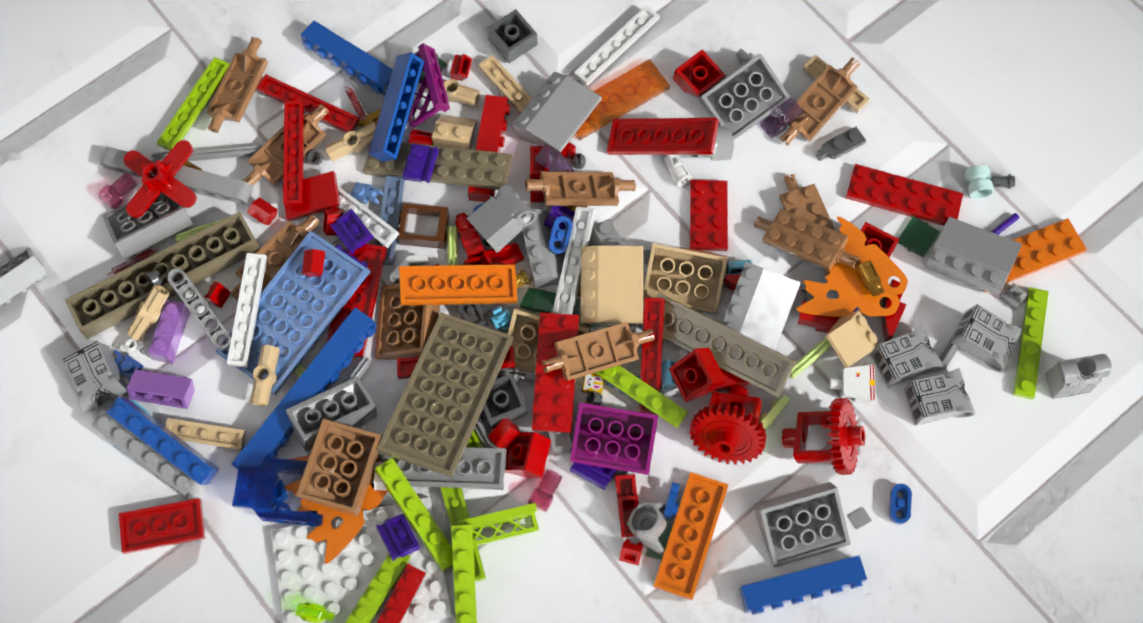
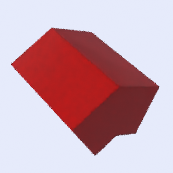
(460, 67)
(421, 137)
(262, 211)
(330, 217)
(313, 263)
(504, 433)

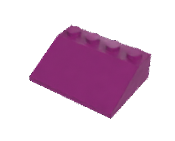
(614, 438)

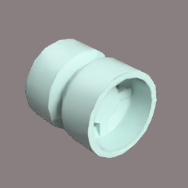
(979, 182)

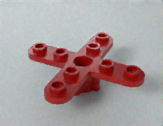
(159, 178)

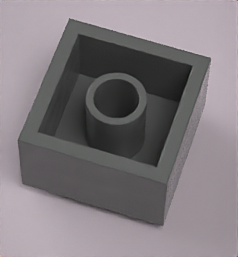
(512, 36)
(504, 402)

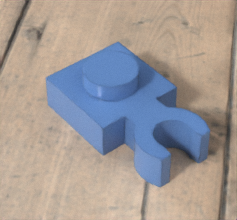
(365, 192)

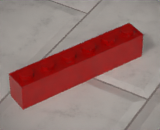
(491, 137)

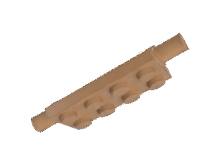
(237, 86)
(822, 101)
(269, 159)
(579, 188)
(805, 203)
(806, 240)
(278, 250)
(597, 351)

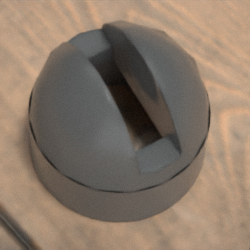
(312, 156)
(574, 161)
(153, 278)
(594, 398)

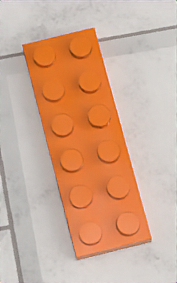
(1046, 248)
(457, 284)
(691, 536)

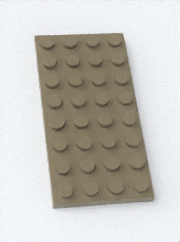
(445, 395)

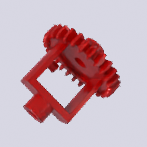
(726, 430)
(844, 437)

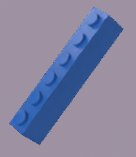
(347, 57)
(396, 107)
(163, 440)
(803, 584)

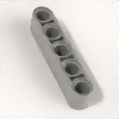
(196, 301)

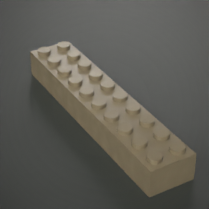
(197, 256)

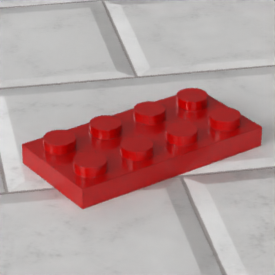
(709, 215)
(161, 526)

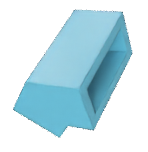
(736, 265)
(667, 380)

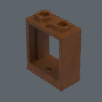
(421, 240)

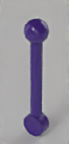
(338, 246)

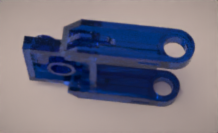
(258, 491)

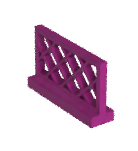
(435, 83)

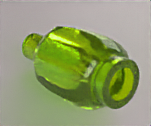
(313, 612)

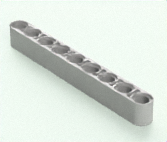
(194, 179)

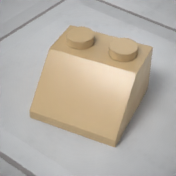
(454, 132)
(852, 338)

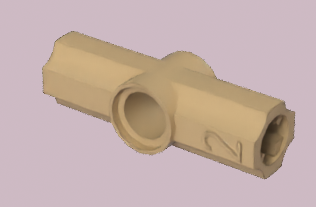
(461, 93)
(342, 147)
(148, 312)
(262, 387)

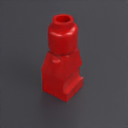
(469, 237)

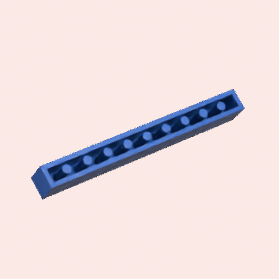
(315, 380)

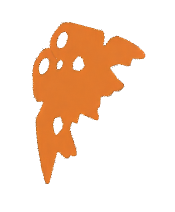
(849, 283)
(337, 538)

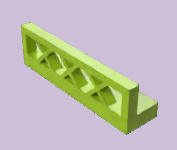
(501, 517)

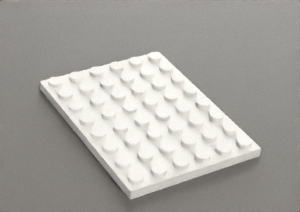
(343, 581)

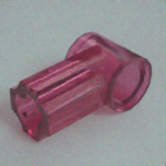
(115, 194)
(543, 494)

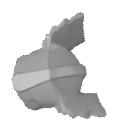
(648, 524)

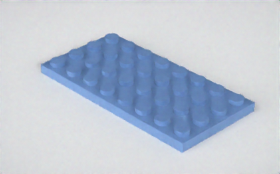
(300, 308)

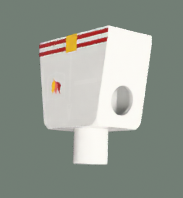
(856, 384)

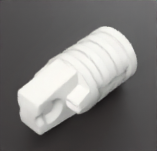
(677, 170)

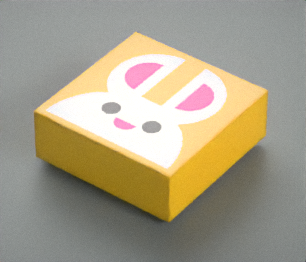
(593, 382)

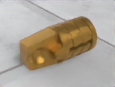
(870, 278)

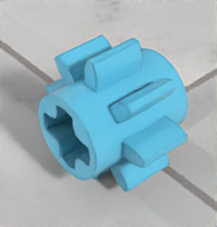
(500, 318)

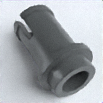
(1003, 181)

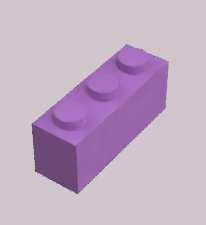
(169, 331)
(161, 389)

